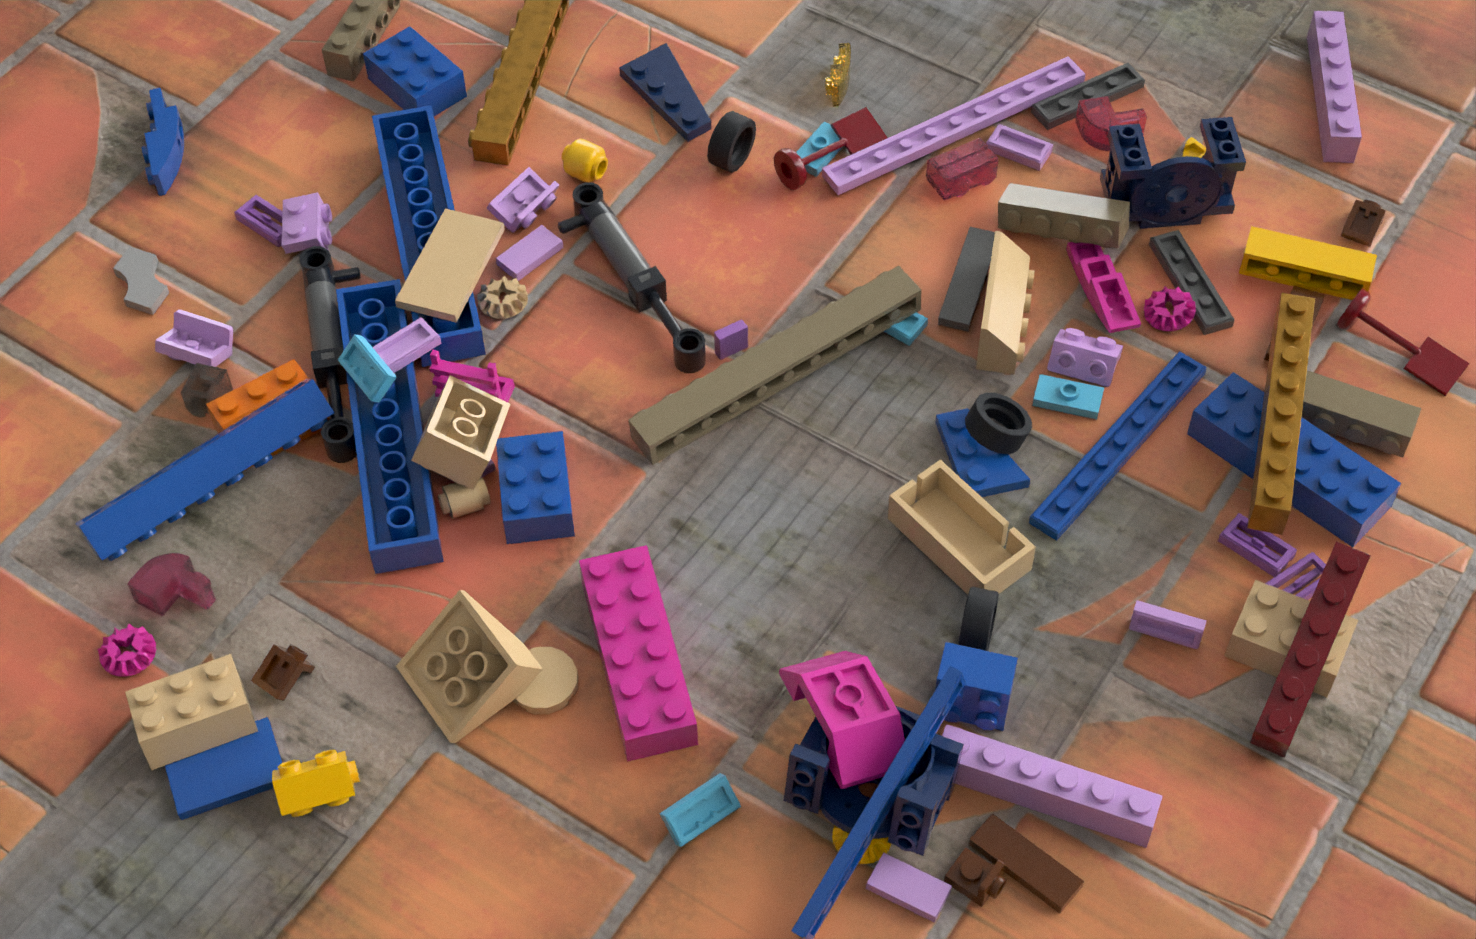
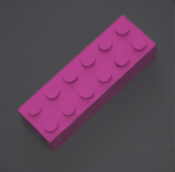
(638, 653)

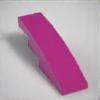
(1103, 287)

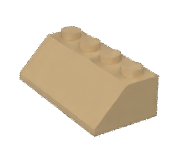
(1004, 307)

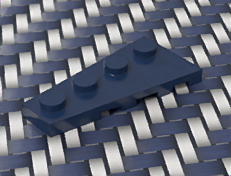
(666, 89)

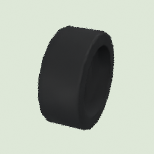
(731, 141)
(992, 435)
(978, 618)

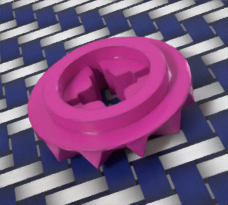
(1158, 315)
(129, 662)

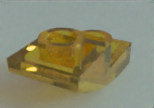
(839, 78)

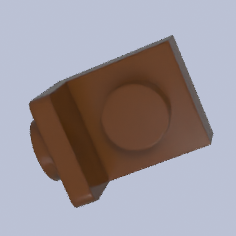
(1363, 222)
(281, 670)
(976, 877)

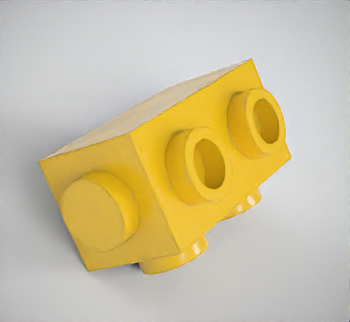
(316, 782)

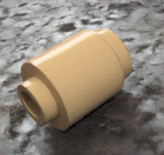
(461, 500)

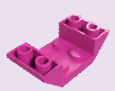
(852, 711)

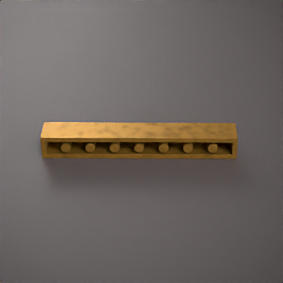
(516, 80)
(1281, 415)

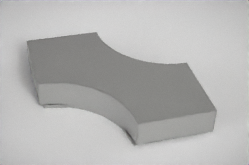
(138, 271)

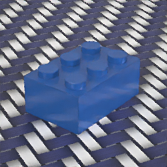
(414, 72)
(534, 487)

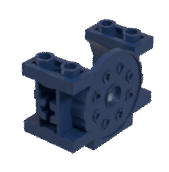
(1178, 188)
(917, 804)

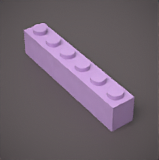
(1333, 87)
(1055, 788)

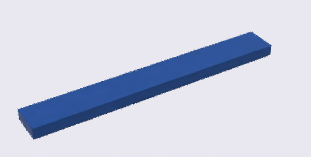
(1117, 446)
(879, 804)

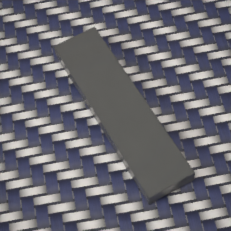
(1064, 105)
(1189, 275)
(967, 280)

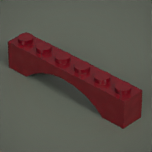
(1309, 649)

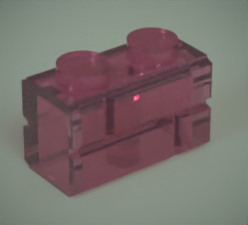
(962, 169)

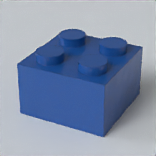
(987, 686)

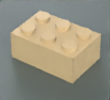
(461, 432)
(1269, 628)
(190, 712)

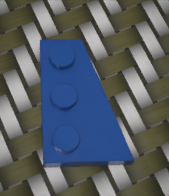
(979, 467)

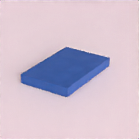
(225, 772)

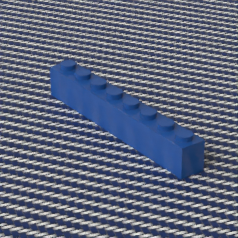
(204, 469)

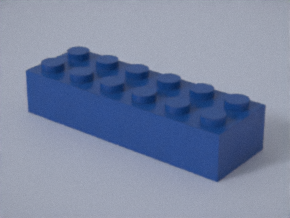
(1330, 479)

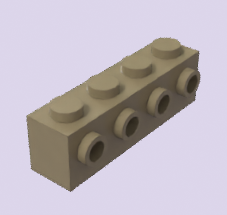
(355, 34)
(1063, 215)
(1359, 414)

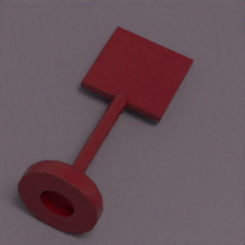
(855, 133)
(1430, 361)

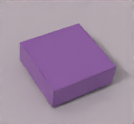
(731, 339)

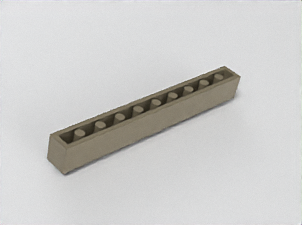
(774, 364)

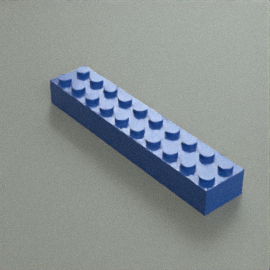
(417, 198)
(394, 489)

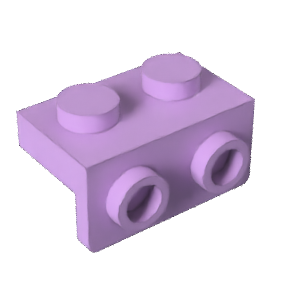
(522, 199)
(305, 223)
(196, 340)
(1084, 356)

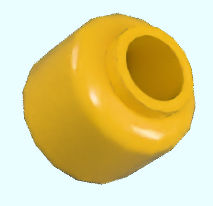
(584, 160)

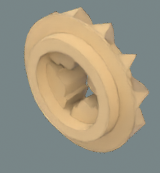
(512, 303)

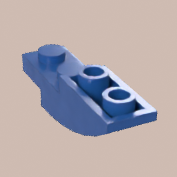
(164, 143)

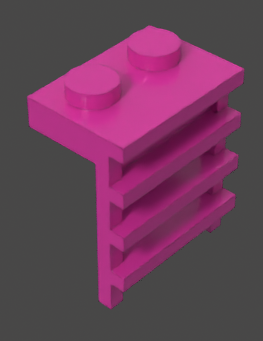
(483, 379)

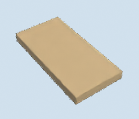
(450, 265)

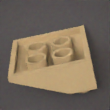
(467, 667)

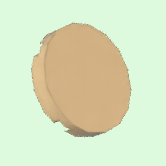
(552, 685)

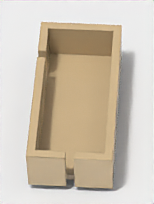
(960, 531)

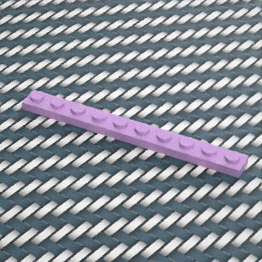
(951, 126)

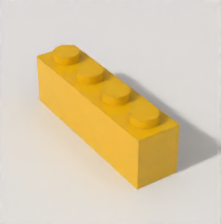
(1307, 263)

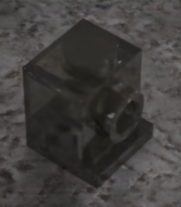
(204, 386)

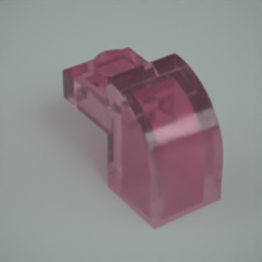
(1097, 115)
(166, 579)

